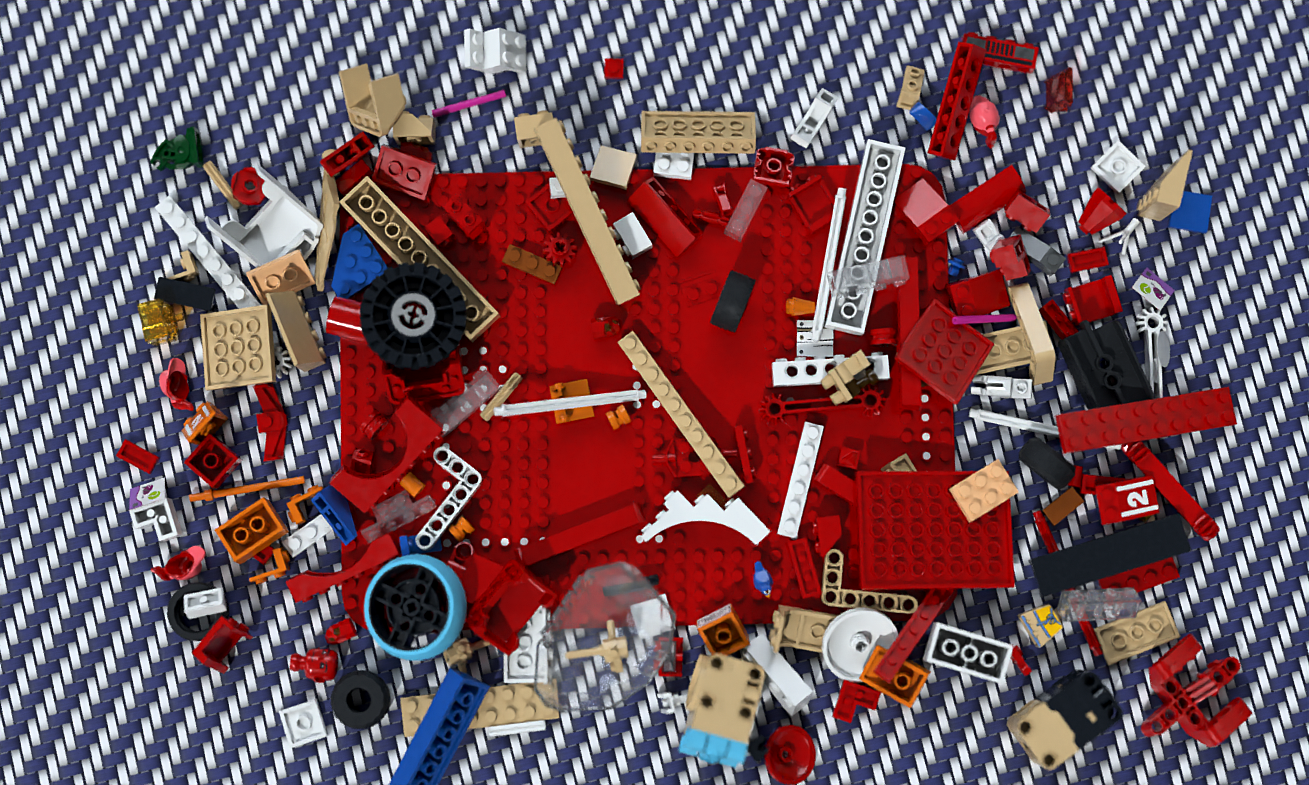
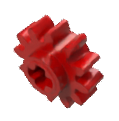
(559, 242)

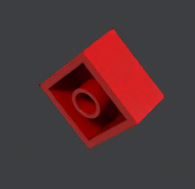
(213, 461)

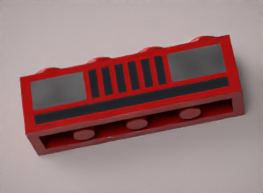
(1005, 53)

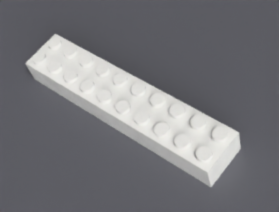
(866, 229)

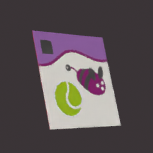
(1153, 289)
(147, 493)

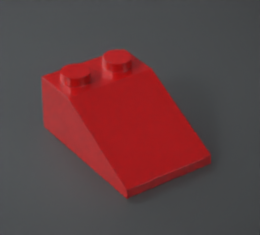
(925, 211)
(978, 294)

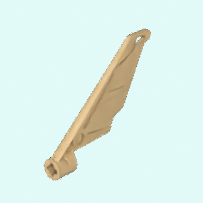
(328, 213)

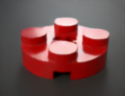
(241, 193)

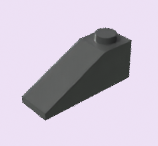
(1040, 253)

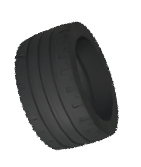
(732, 301)
(174, 612)

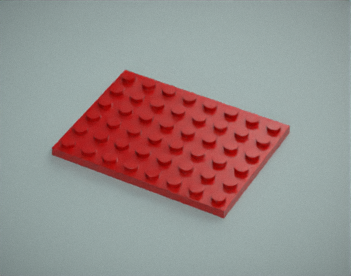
(921, 538)

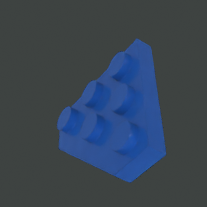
(356, 263)

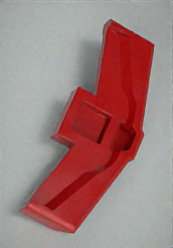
(271, 422)

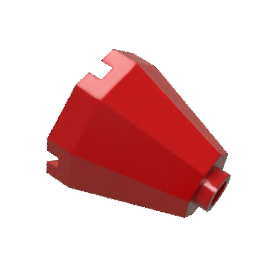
(1100, 213)

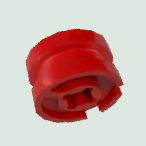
(883, 337)
(373, 424)

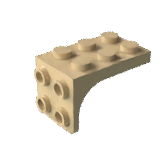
(799, 628)

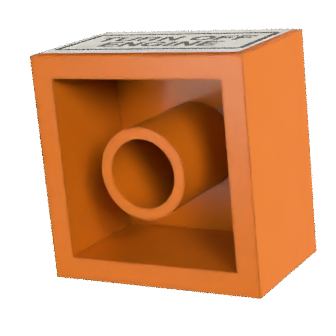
(723, 631)

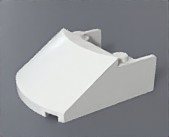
(275, 230)

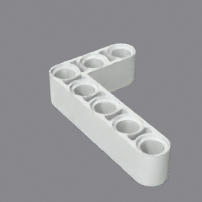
(451, 500)

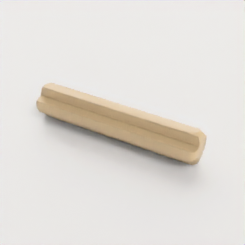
(221, 184)
(501, 396)

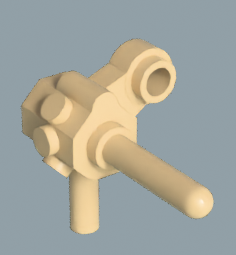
(612, 649)
(462, 651)

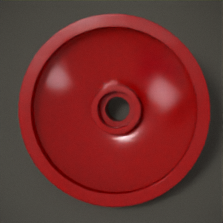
(798, 755)

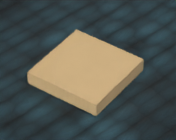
(613, 167)

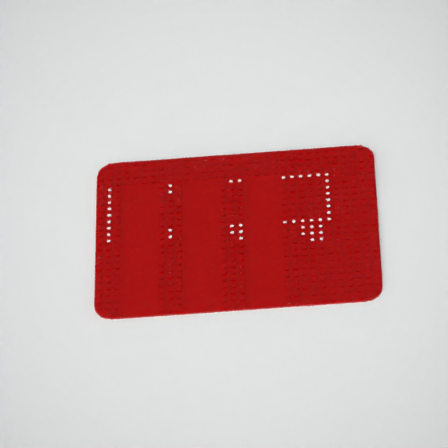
(564, 474)

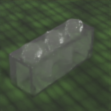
(745, 210)

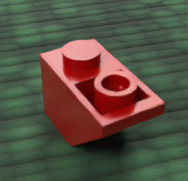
(828, 532)

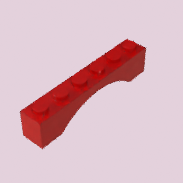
(309, 583)

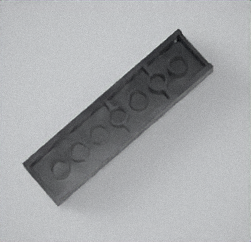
(1109, 555)

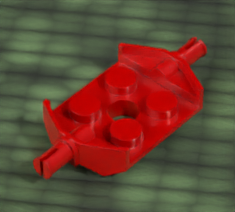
(678, 458)

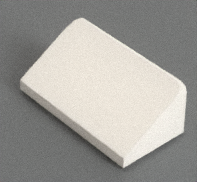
(204, 603)

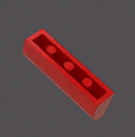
(987, 199)
(665, 216)

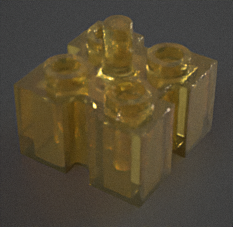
(157, 322)

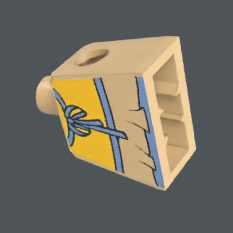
(1041, 623)

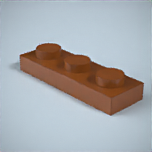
(532, 264)

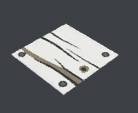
(810, 347)

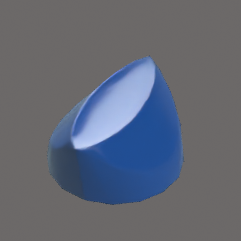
(923, 116)

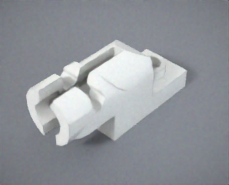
(1003, 387)

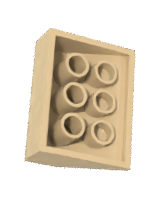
(1167, 191)
(296, 329)

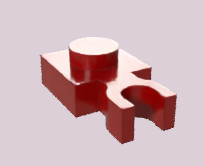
(1016, 657)

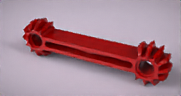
(821, 405)
(1171, 490)

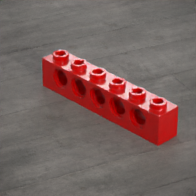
(956, 101)

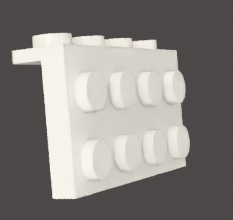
(520, 665)

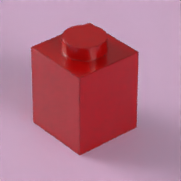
(440, 232)

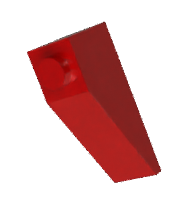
(347, 154)

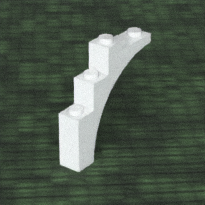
(680, 511)

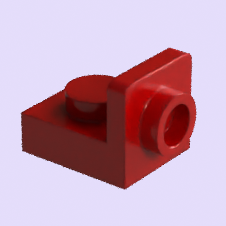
(362, 461)

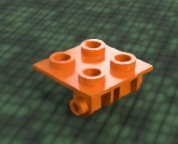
(567, 390)

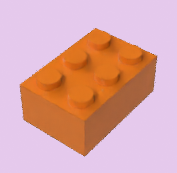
(251, 530)

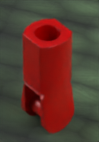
(723, 200)

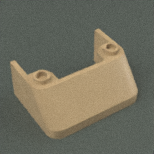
(372, 104)

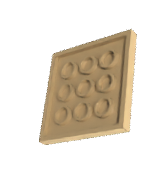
(238, 347)

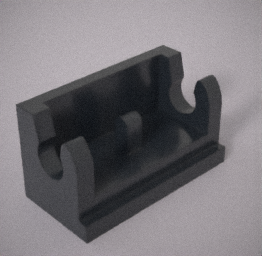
(756, 751)

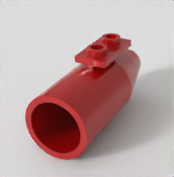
(344, 319)

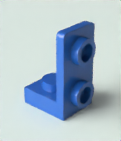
(409, 545)

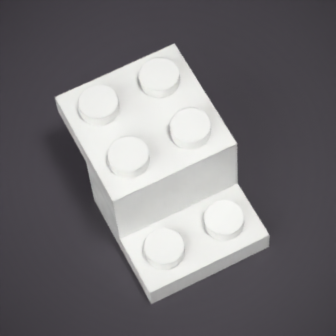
(495, 50)

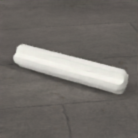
(517, 728)

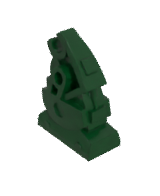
(182, 150)

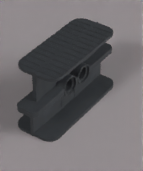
(1111, 343)

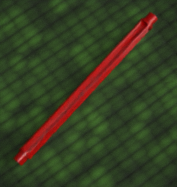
(1051, 546)

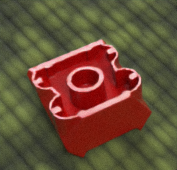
(773, 167)

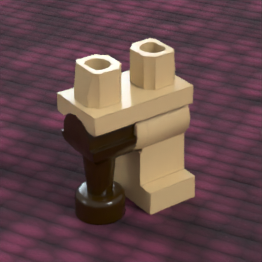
(844, 381)

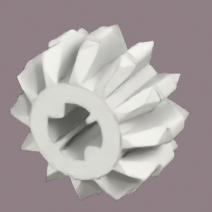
(282, 357)

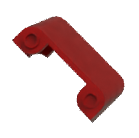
(425, 384)
(509, 606)

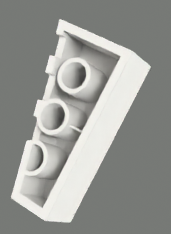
(779, 675)

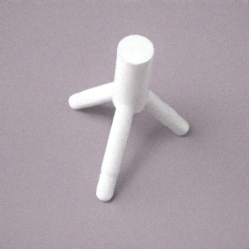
(1126, 233)

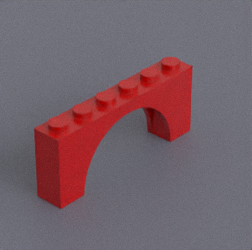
(366, 489)

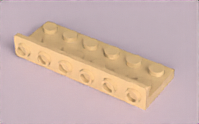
(698, 132)

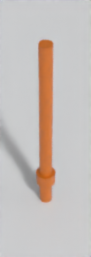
(210, 494)

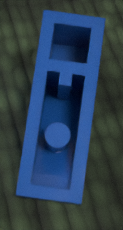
(336, 512)

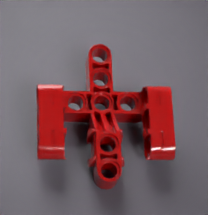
(1207, 732)

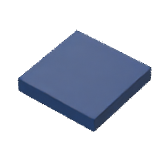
(1192, 214)

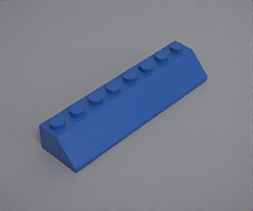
(441, 730)

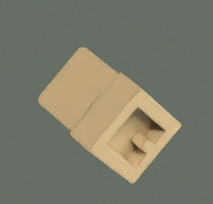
(911, 87)
(187, 263)

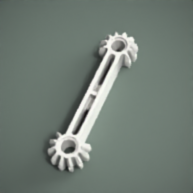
(1153, 367)

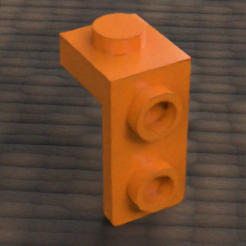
(295, 512)
(282, 559)

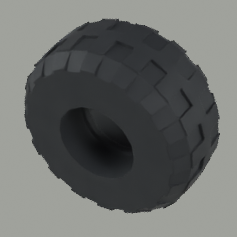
(1047, 463)
(342, 705)

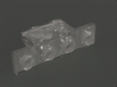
(395, 513)

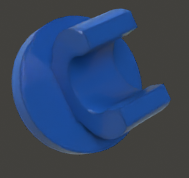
(955, 266)

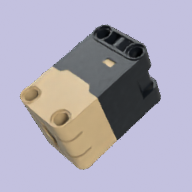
(1064, 718)

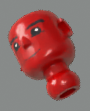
(318, 664)

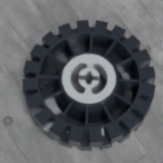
(442, 325)

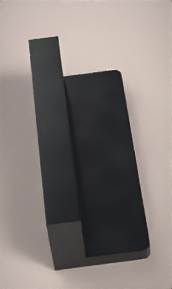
(185, 294)

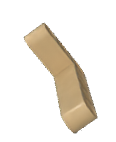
(1035, 333)
(859, 595)

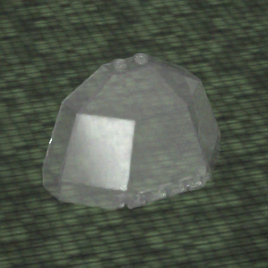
(602, 595)

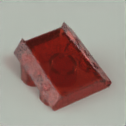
(1059, 91)

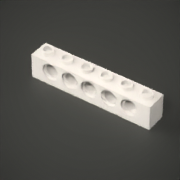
(782, 379)

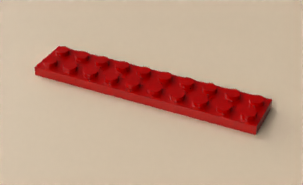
(1145, 420)

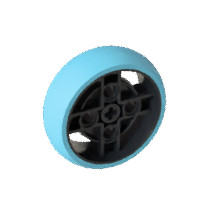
(383, 592)

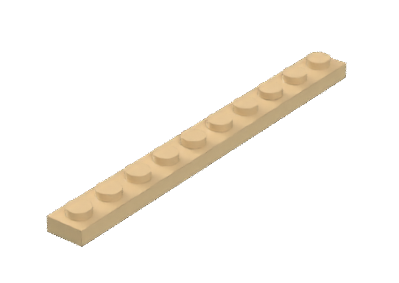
(681, 414)

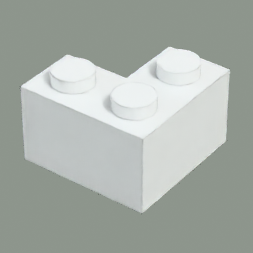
(161, 515)

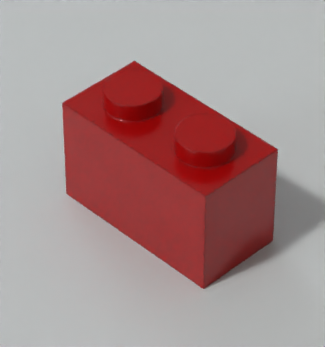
(1026, 211)

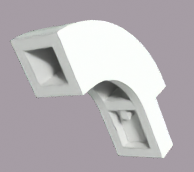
(814, 118)

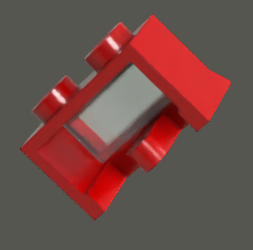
(673, 664)

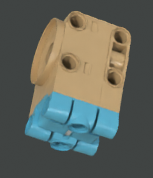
(721, 709)

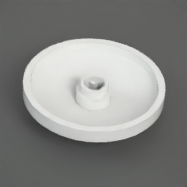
(853, 639)

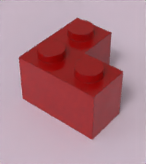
(1011, 257)

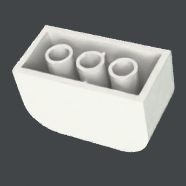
(968, 652)

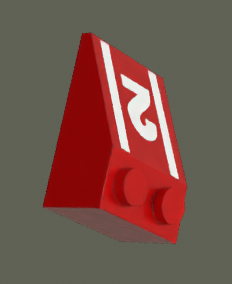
(1126, 499)

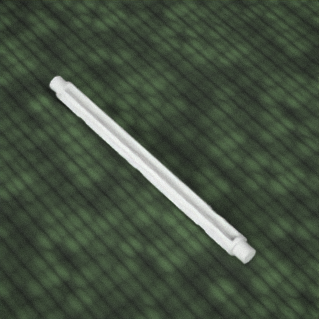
(828, 263)
(571, 402)
(1019, 423)

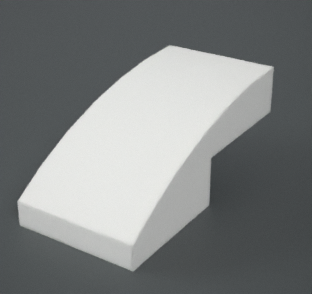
(987, 234)

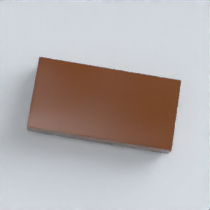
(1062, 506)

